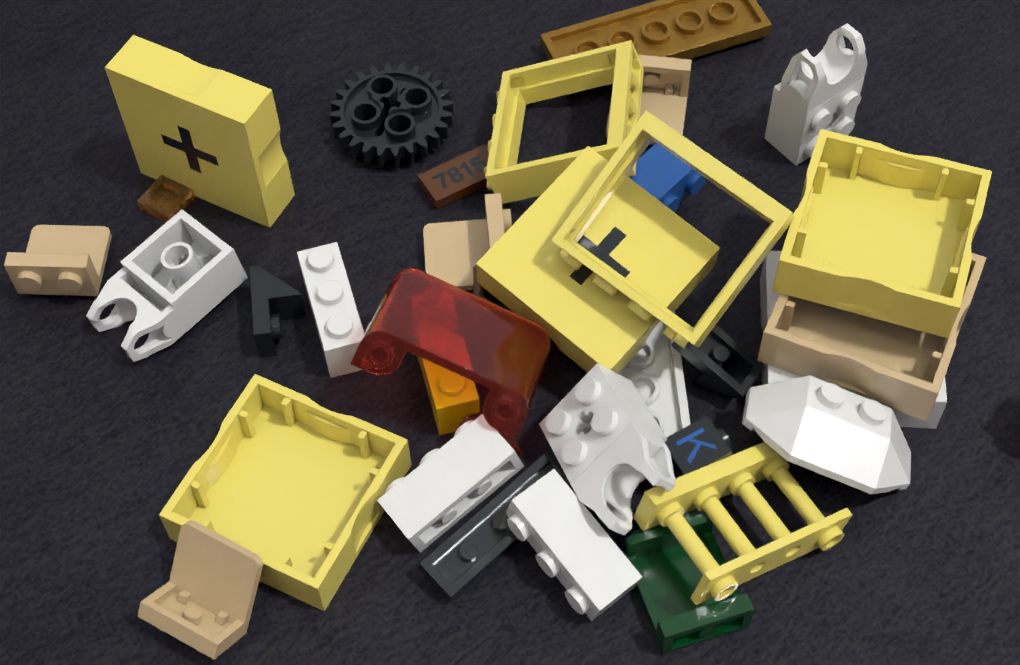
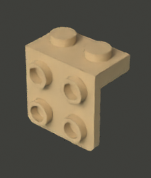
(664, 90)
(458, 245)
(61, 260)
(207, 591)

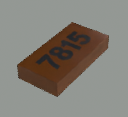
(455, 177)

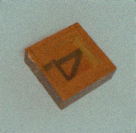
(165, 198)

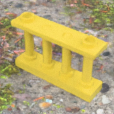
(737, 476)

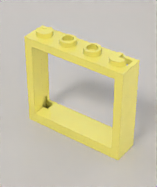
(549, 79)
(653, 129)

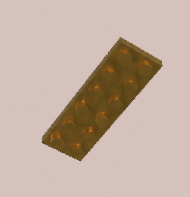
(665, 29)

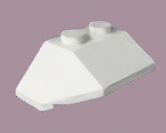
(831, 432)

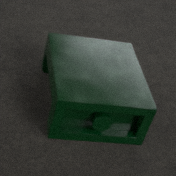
(669, 583)

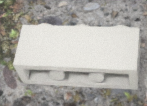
(332, 306)
(450, 482)
(571, 545)

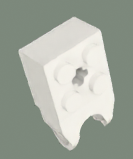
(817, 95)
(168, 285)
(608, 445)

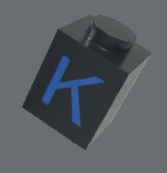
(697, 446)

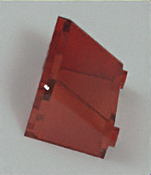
(462, 336)

